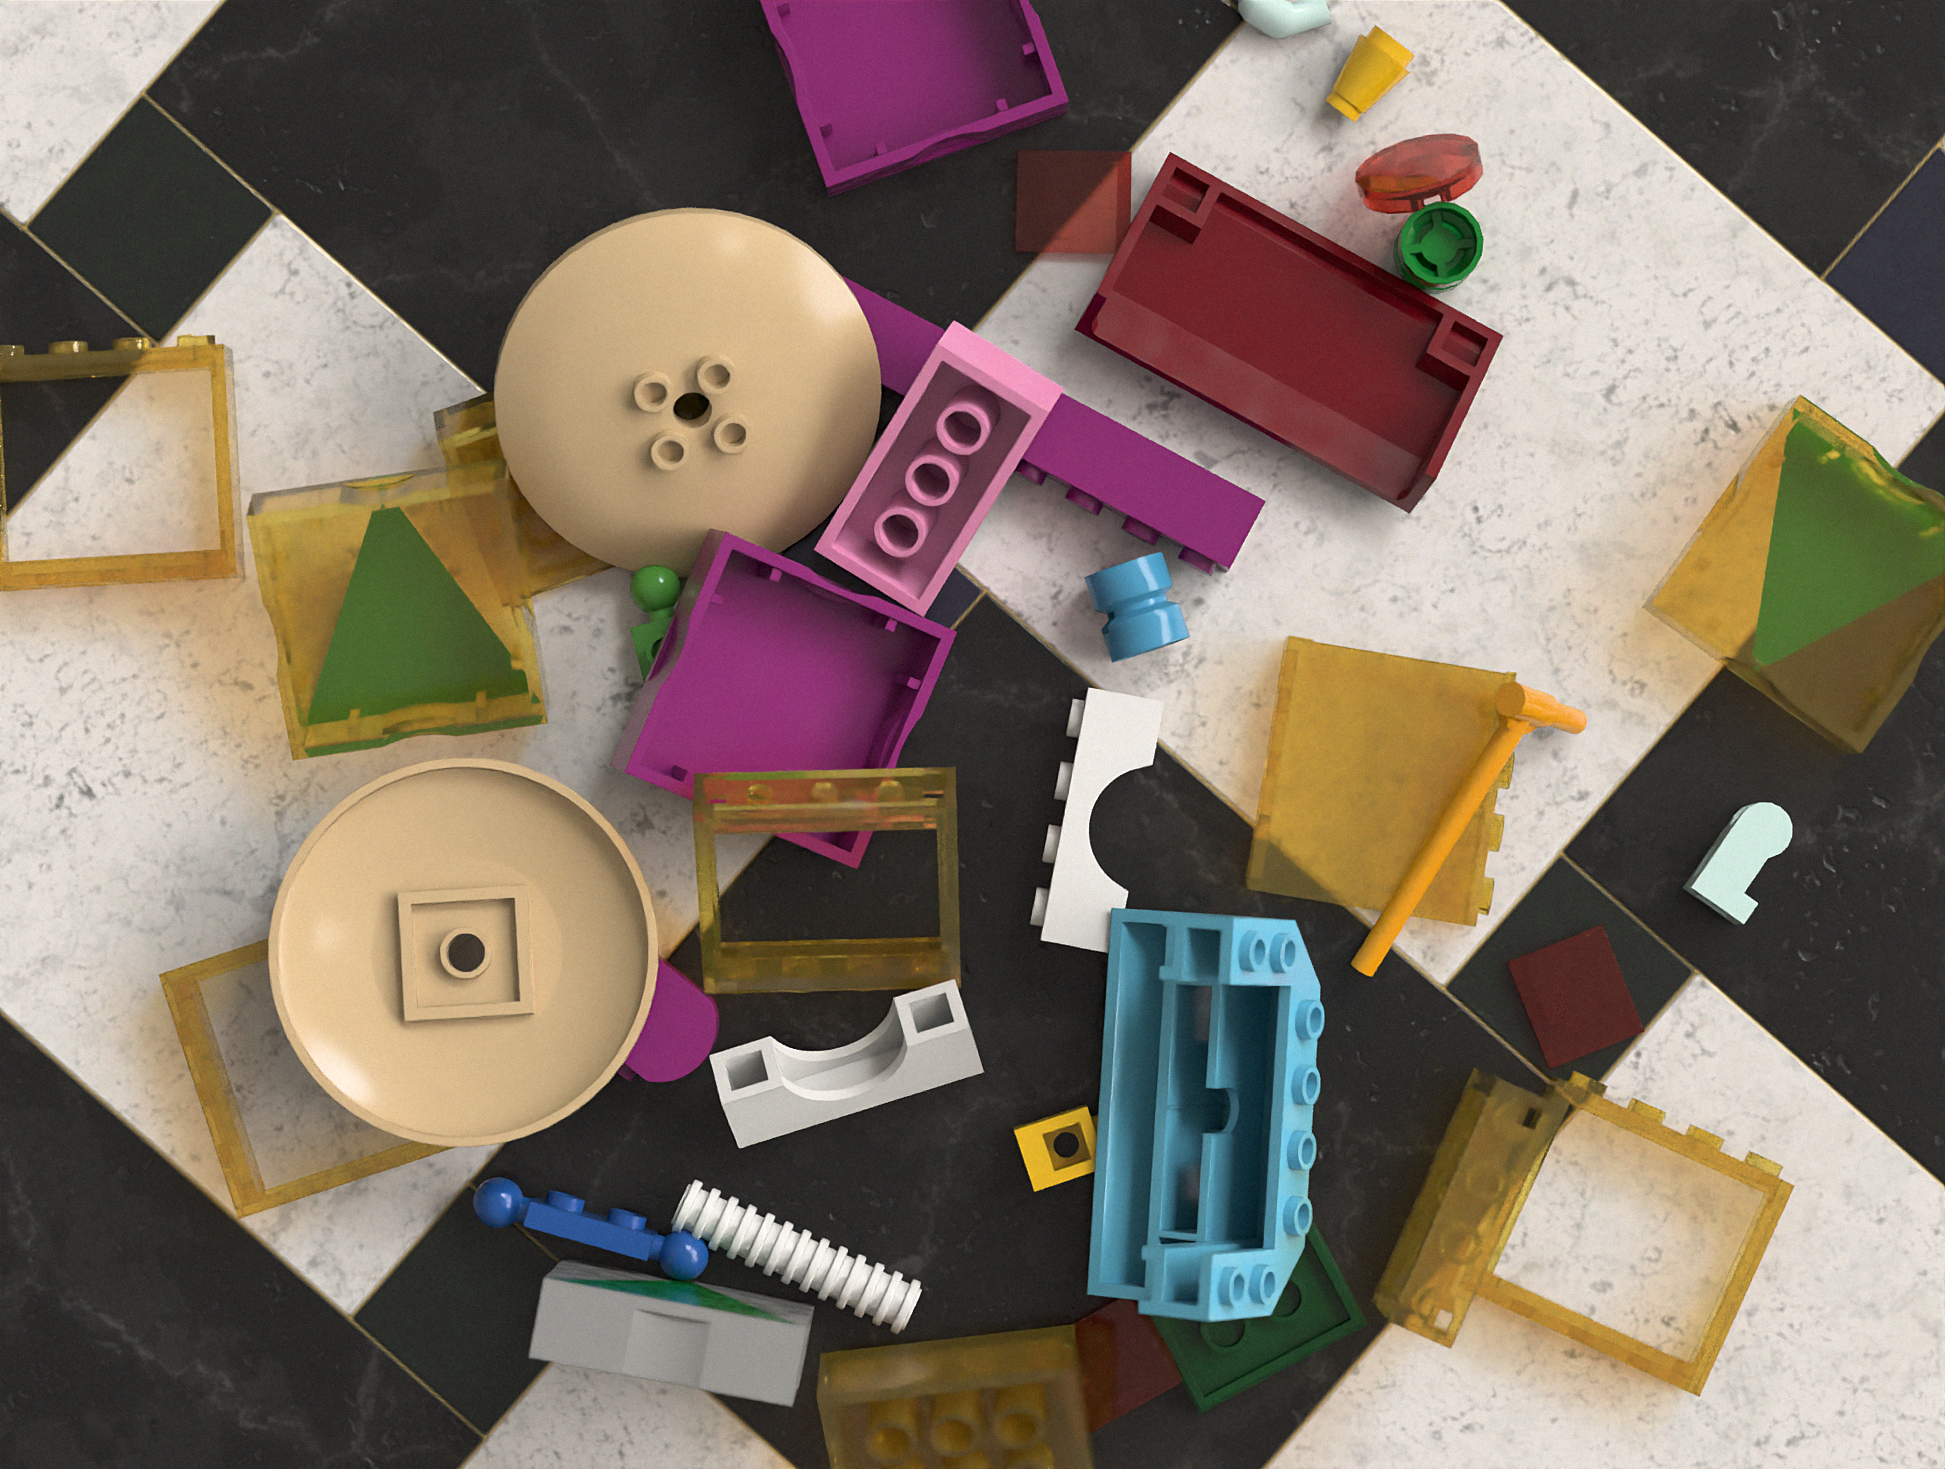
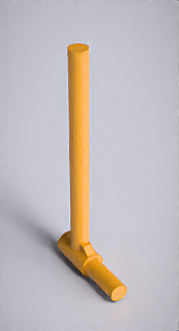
(1519, 713)

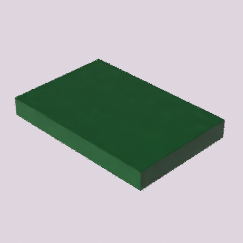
(1234, 1354)

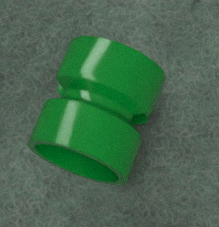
(1438, 247)

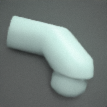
(1282, 18)

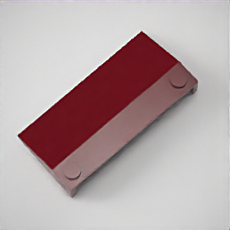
(1290, 333)

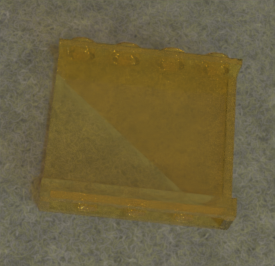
(1362, 773)

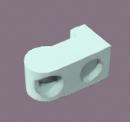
(1737, 857)

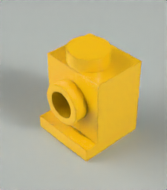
(1038, 1151)

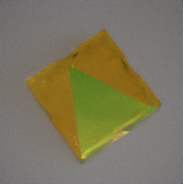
(1815, 576)
(399, 607)

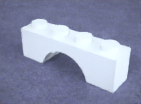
(1113, 737)
(783, 1089)

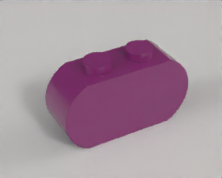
(677, 1030)

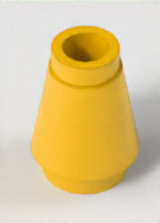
(1369, 73)

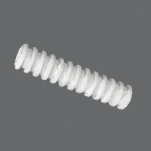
(796, 1256)

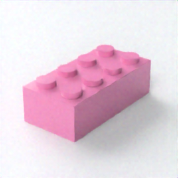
(938, 468)

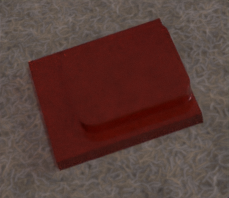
(1072, 201)
(1575, 996)
(1122, 1361)

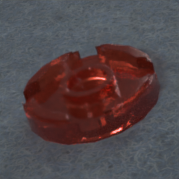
(1417, 170)

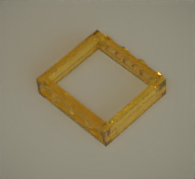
(136, 357)
(826, 804)
(221, 1105)
(1695, 1145)
(1462, 1208)

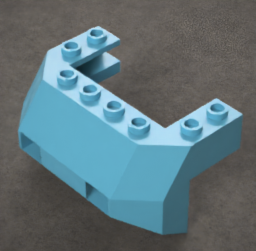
(1204, 1113)

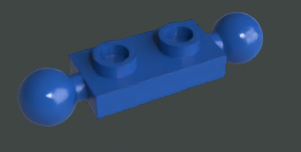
(501, 1203)

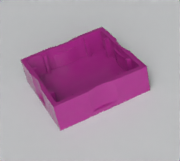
(910, 79)
(779, 676)

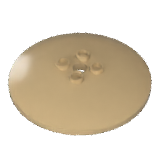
(674, 311)
(370, 931)

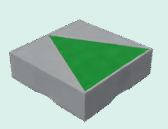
(672, 1330)

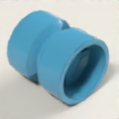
(1137, 607)

